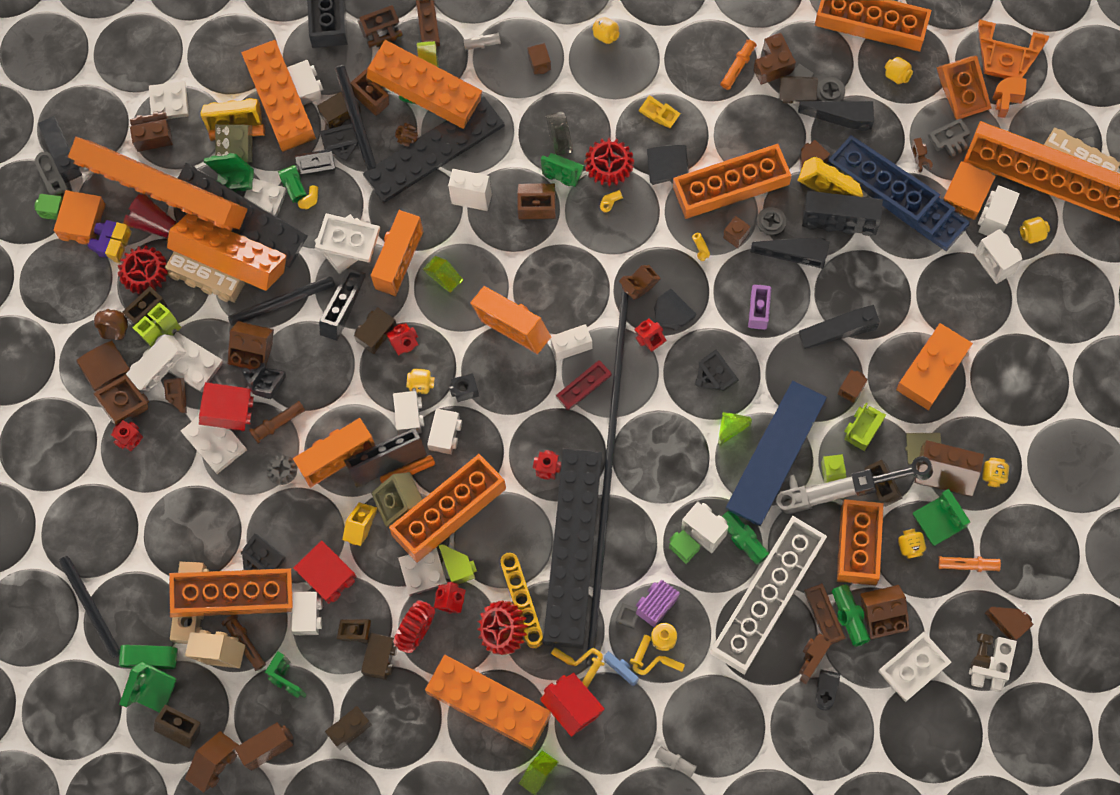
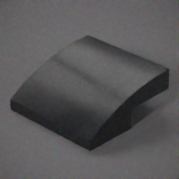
(667, 163)

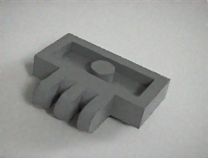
(950, 137)

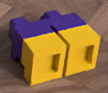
(111, 240)

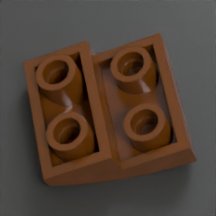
(102, 365)

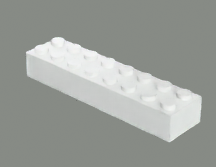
(768, 595)

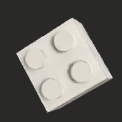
(997, 210)
(998, 256)
(705, 526)

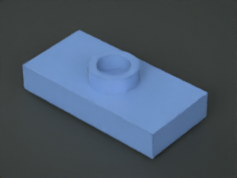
(621, 668)

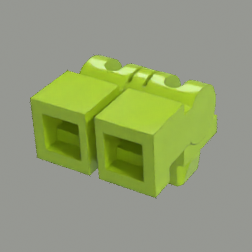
(162, 323)

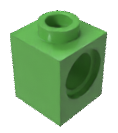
(48, 206)
(683, 546)

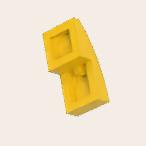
(660, 113)

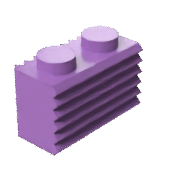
(759, 307)
(657, 603)

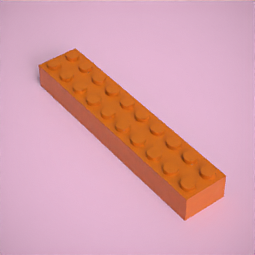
(1046, 170)
(157, 184)

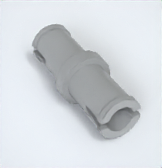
(482, 41)
(675, 762)

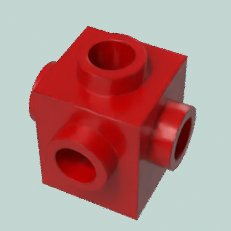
(650, 334)
(402, 338)
(126, 435)
(547, 471)
(449, 598)

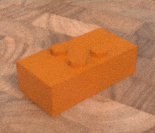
(397, 253)
(511, 319)
(934, 366)
(329, 454)
(860, 542)

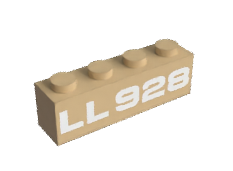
(1073, 146)
(204, 277)

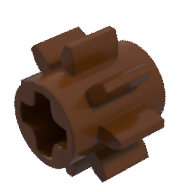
(406, 134)

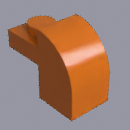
(1007, 91)

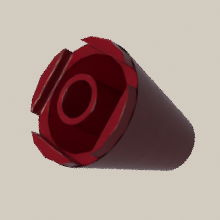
(148, 217)

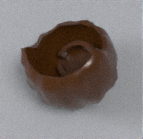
(111, 324)

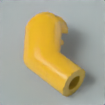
(609, 199)
(309, 200)
(702, 247)

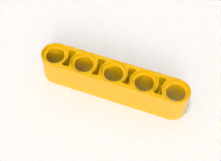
(518, 591)

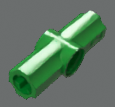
(745, 538)
(850, 615)

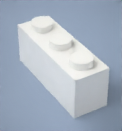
(156, 362)

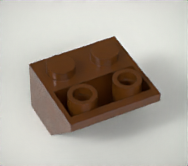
(536, 201)
(249, 345)
(885, 611)

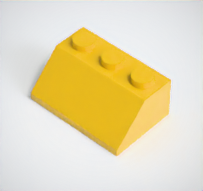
(232, 113)
(827, 179)

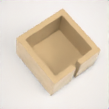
(215, 649)

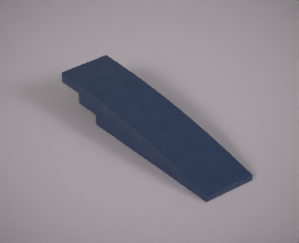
(901, 193)
(776, 453)

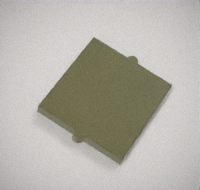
(916, 440)

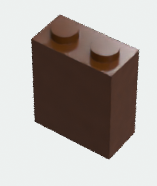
(264, 746)

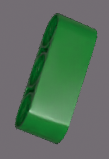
(156, 656)

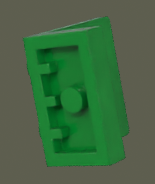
(561, 169)
(232, 171)
(941, 518)
(280, 667)
(148, 687)

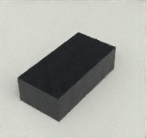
(327, 23)

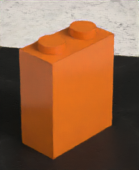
(969, 189)
(79, 216)

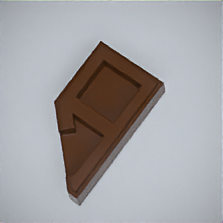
(175, 393)

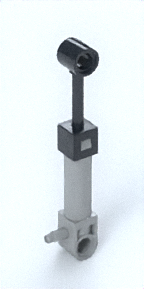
(858, 484)

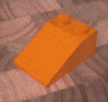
(964, 87)

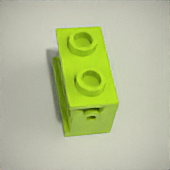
(864, 427)

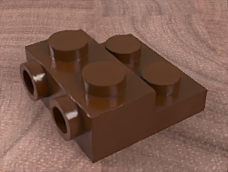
(121, 400)
(814, 653)

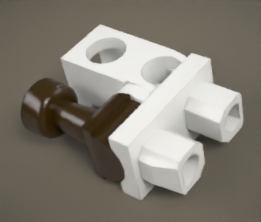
(996, 667)

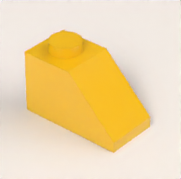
(359, 524)

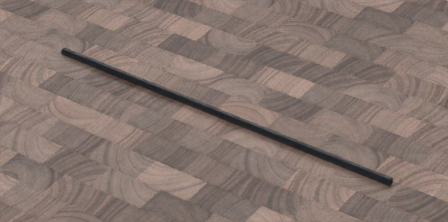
(607, 477)

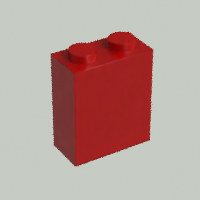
(225, 406)
(325, 572)
(571, 703)

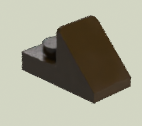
(354, 630)

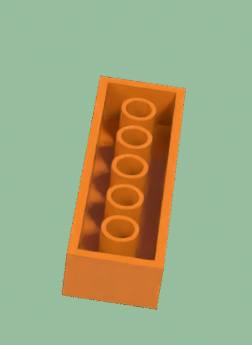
(876, 20)
(424, 84)
(278, 95)
(731, 181)
(226, 251)
(447, 508)
(230, 592)
(488, 702)

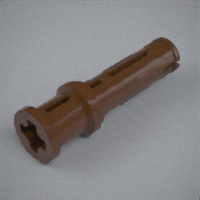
(269, 426)
(239, 633)

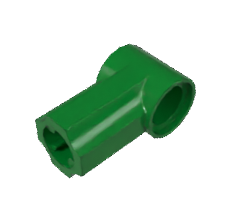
(291, 179)

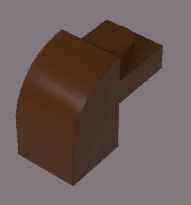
(640, 282)

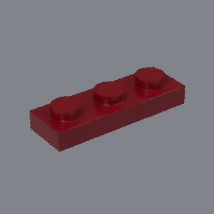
(583, 385)

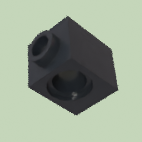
(467, 380)

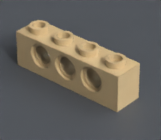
(179, 633)

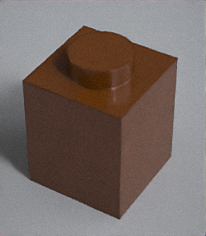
(539, 59)
(736, 232)
(852, 386)

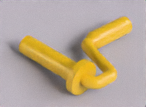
(570, 661)
(637, 661)

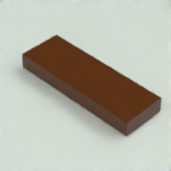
(428, 21)
(824, 613)

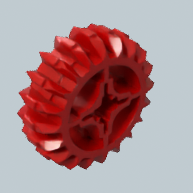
(594, 160)
(155, 264)
(414, 626)
(503, 640)

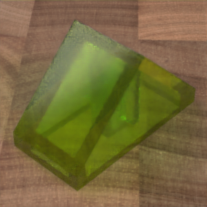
(443, 273)
(731, 426)
(538, 772)

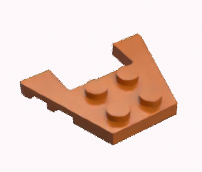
(1006, 59)

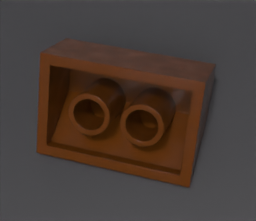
(952, 468)

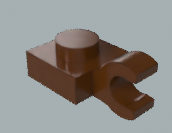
(919, 151)

